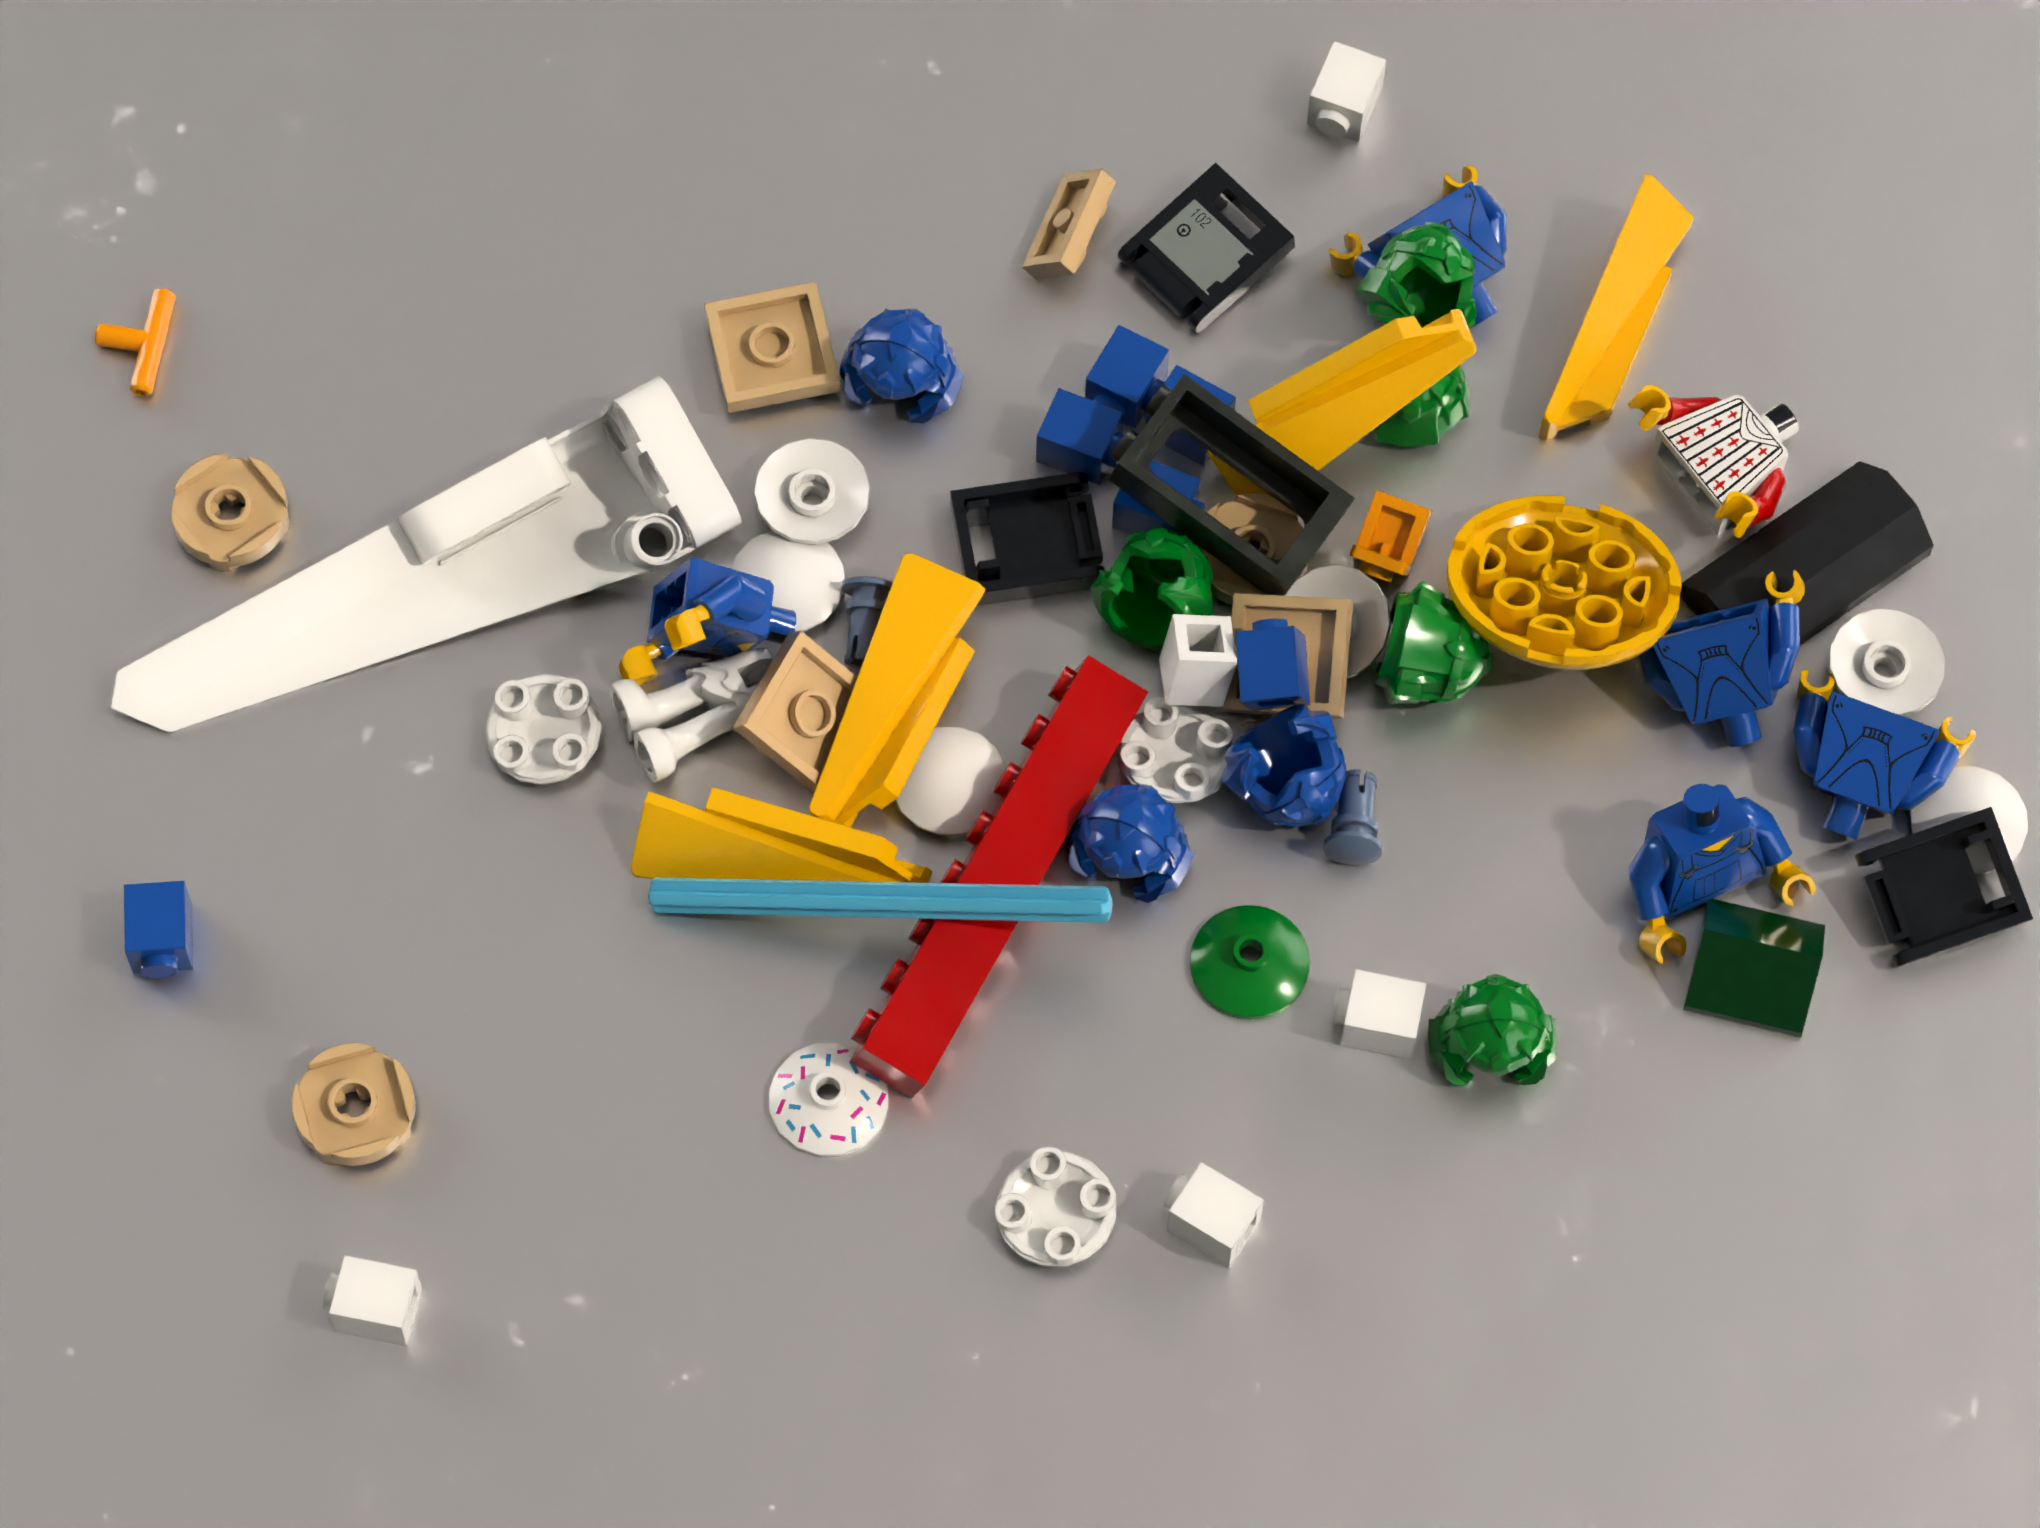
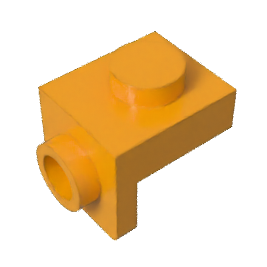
(1390, 536)

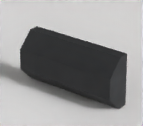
(1840, 541)

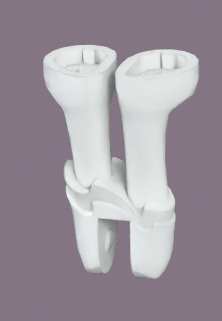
(714, 685)

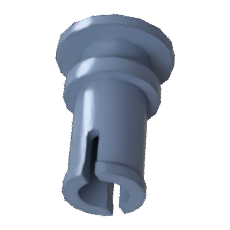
(864, 611)
(1354, 830)

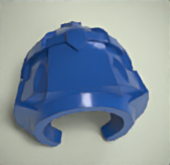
(897, 359)
(1288, 767)
(1128, 836)

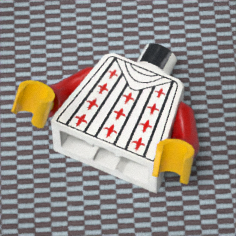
(1720, 454)

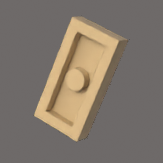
(1069, 224)

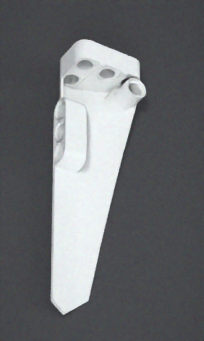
(477, 554)

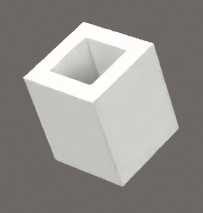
(1346, 92)
(1198, 660)
(1380, 1013)
(1212, 1213)
(373, 1300)

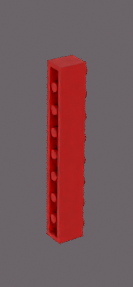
(1009, 847)

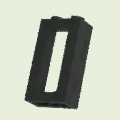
(1252, 454)

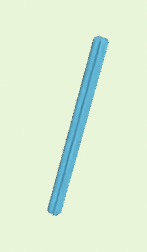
(881, 899)

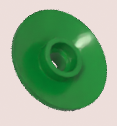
(1242, 986)

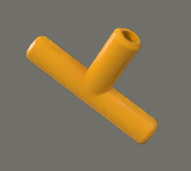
(146, 341)

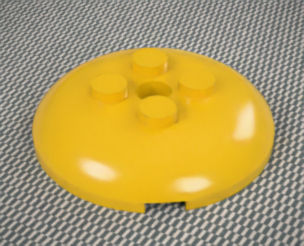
(1563, 582)

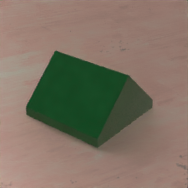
(1755, 967)

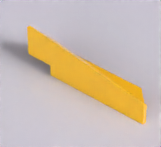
(1619, 311)
(1355, 390)
(898, 690)
(759, 841)

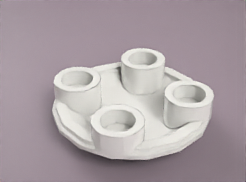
(803, 575)
(542, 728)
(1175, 751)
(952, 782)
(1970, 791)
(1056, 1208)

